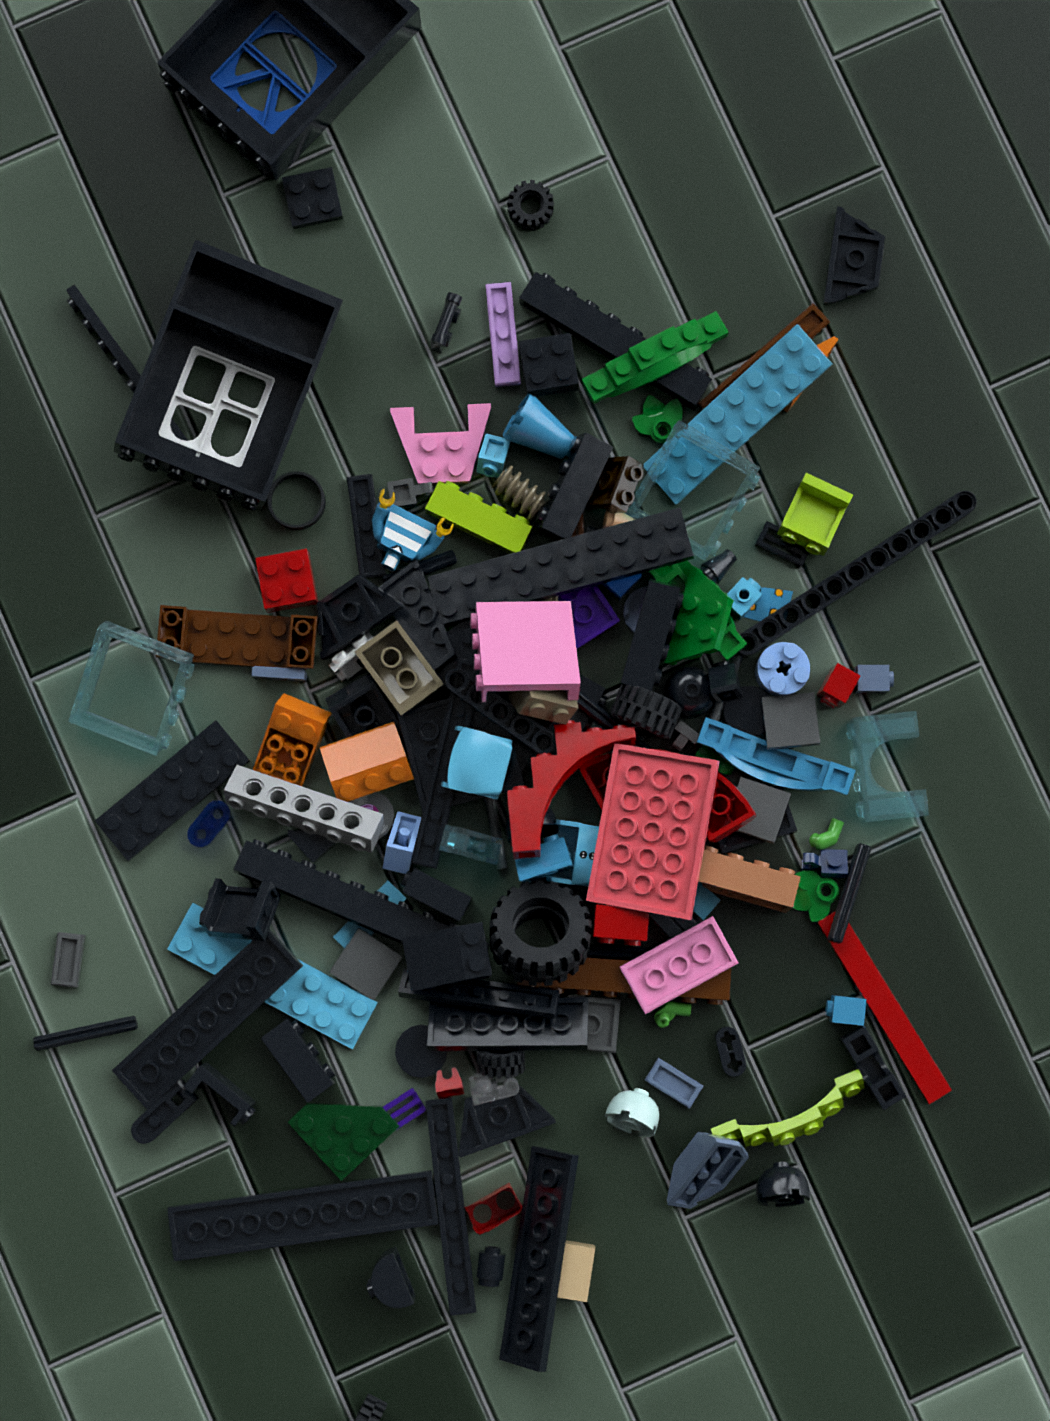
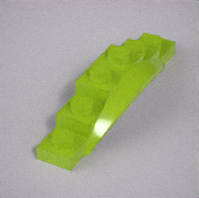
(804, 1123)

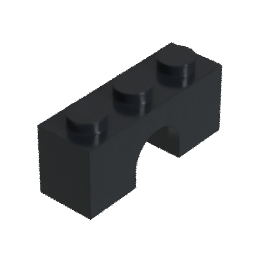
(875, 1073)

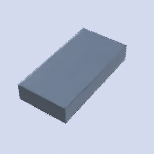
(277, 673)
(673, 1083)

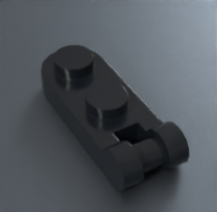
(162, 1113)

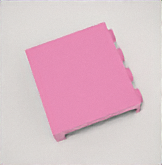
(525, 647)

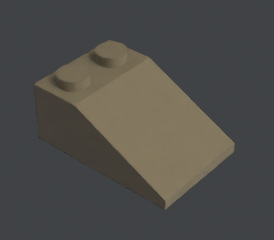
(399, 668)

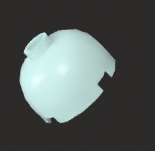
(633, 1111)

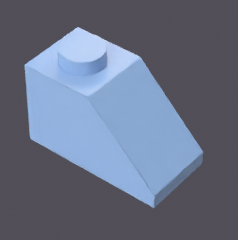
(401, 843)

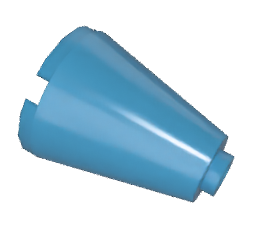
(538, 429)

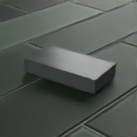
(68, 959)

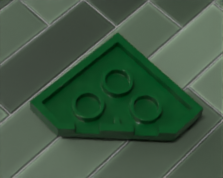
(343, 1132)

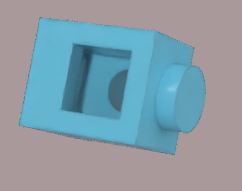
(742, 606)

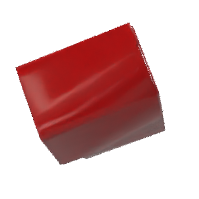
(497, 1212)

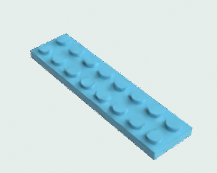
(743, 409)
(306, 996)

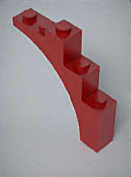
(549, 772)

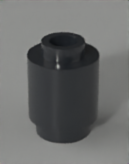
(490, 1266)

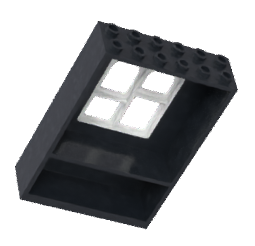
(251, 325)

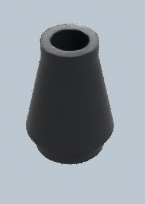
(718, 566)

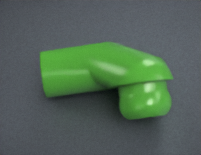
(828, 838)
(669, 1011)

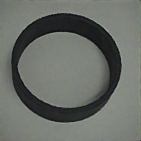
(290, 475)

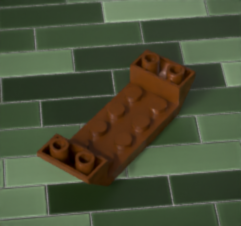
(240, 637)

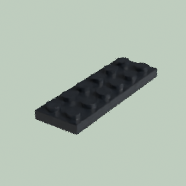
(172, 790)
(489, 1030)

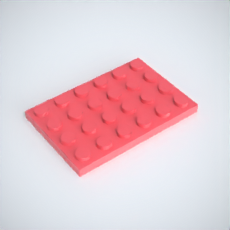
(652, 831)

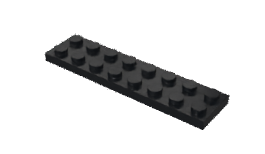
(207, 1018)
(538, 1258)

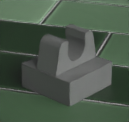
(685, 734)

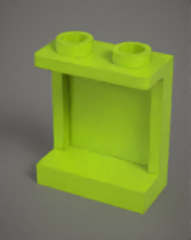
(814, 514)

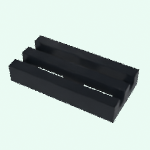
(764, 535)

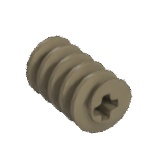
(520, 493)

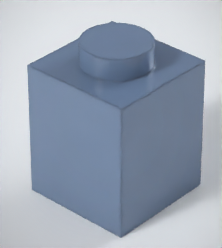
(874, 679)

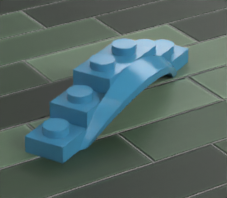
(776, 766)

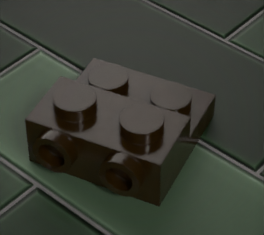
(616, 485)

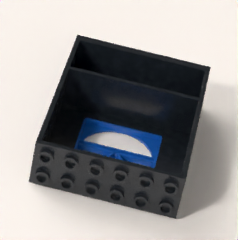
(349, 45)

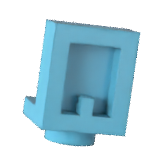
(492, 456)

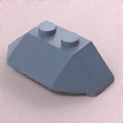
(704, 1169)

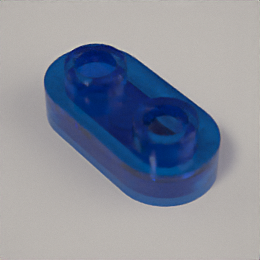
(209, 823)

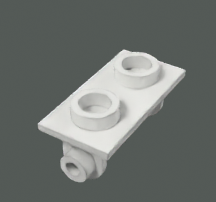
(347, 660)

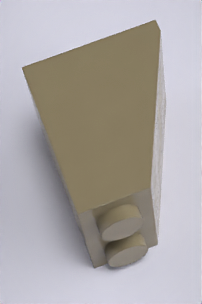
(543, 704)

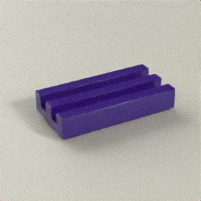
(417, 1100)

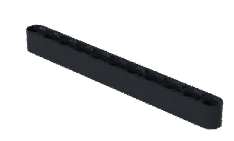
(866, 568)

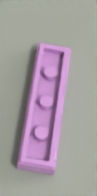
(503, 334)

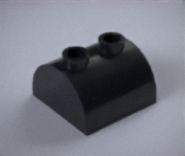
(391, 1281)

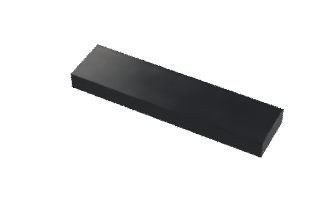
(363, 506)

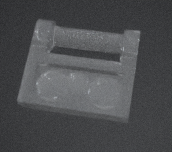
(487, 1089)

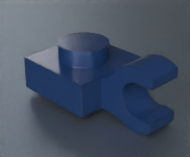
(830, 863)

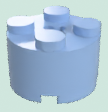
(787, 655)

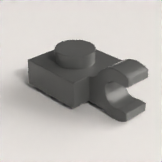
(407, 493)

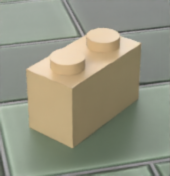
(576, 1271)

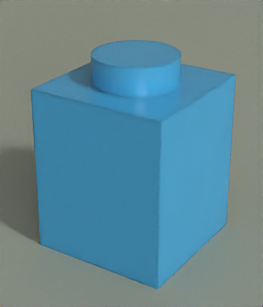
(846, 1010)

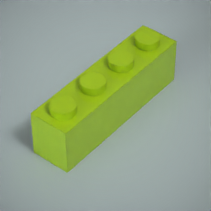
(479, 519)

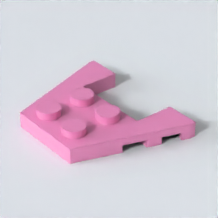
(442, 454)

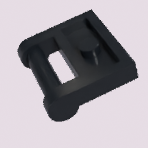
(450, 315)

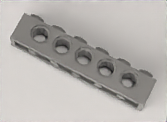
(295, 798)

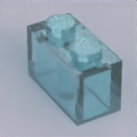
(471, 844)

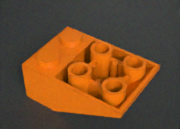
(291, 739)

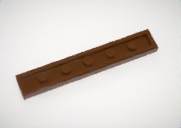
(812, 323)

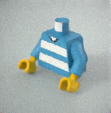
(404, 534)

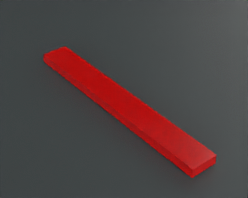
(888, 1013)

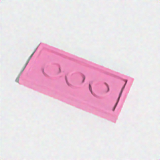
(678, 965)

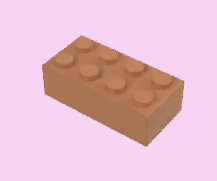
(748, 881)

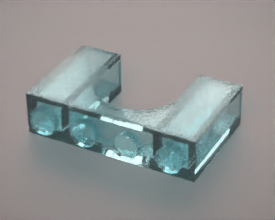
(876, 802)

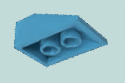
(553, 860)

